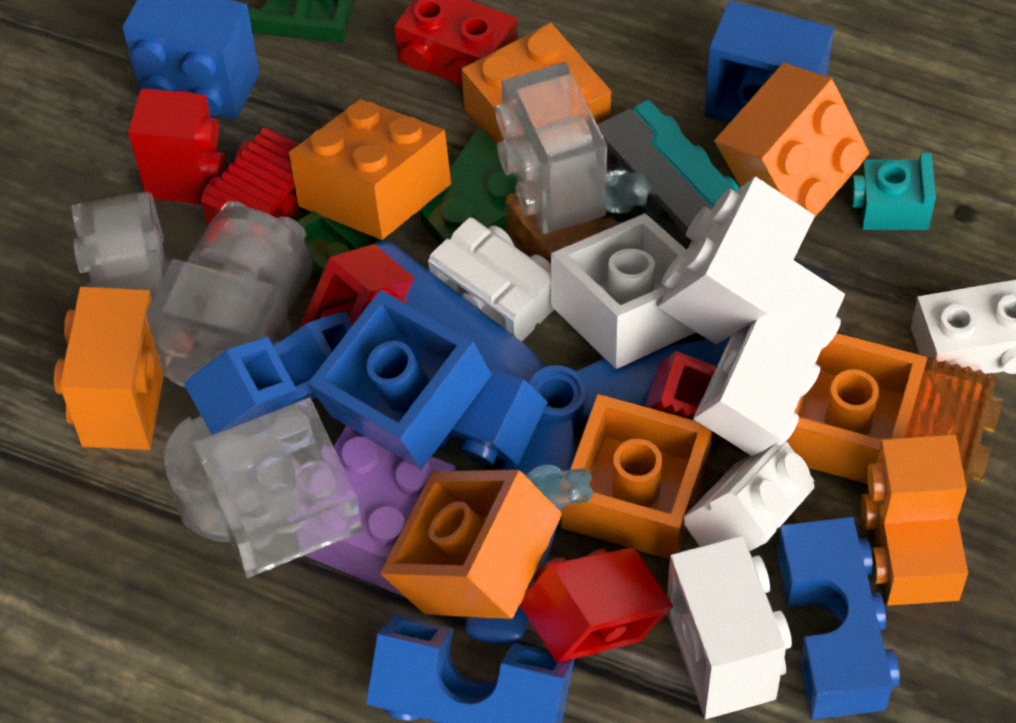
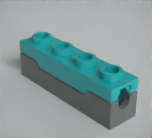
(681, 172)

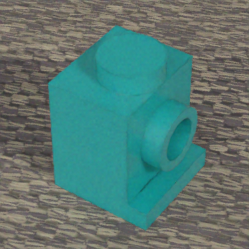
(895, 193)

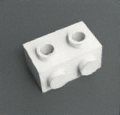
(969, 327)

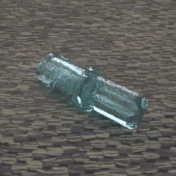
(626, 190)
(562, 486)

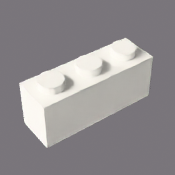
(772, 364)

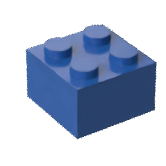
(752, 47)
(194, 49)
(400, 379)

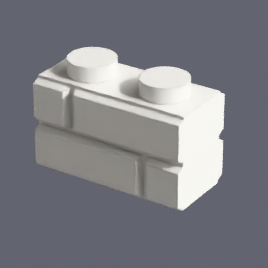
(495, 276)
(751, 498)

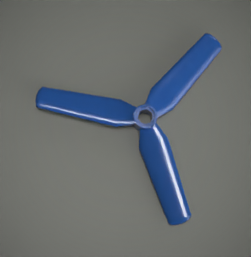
(576, 391)

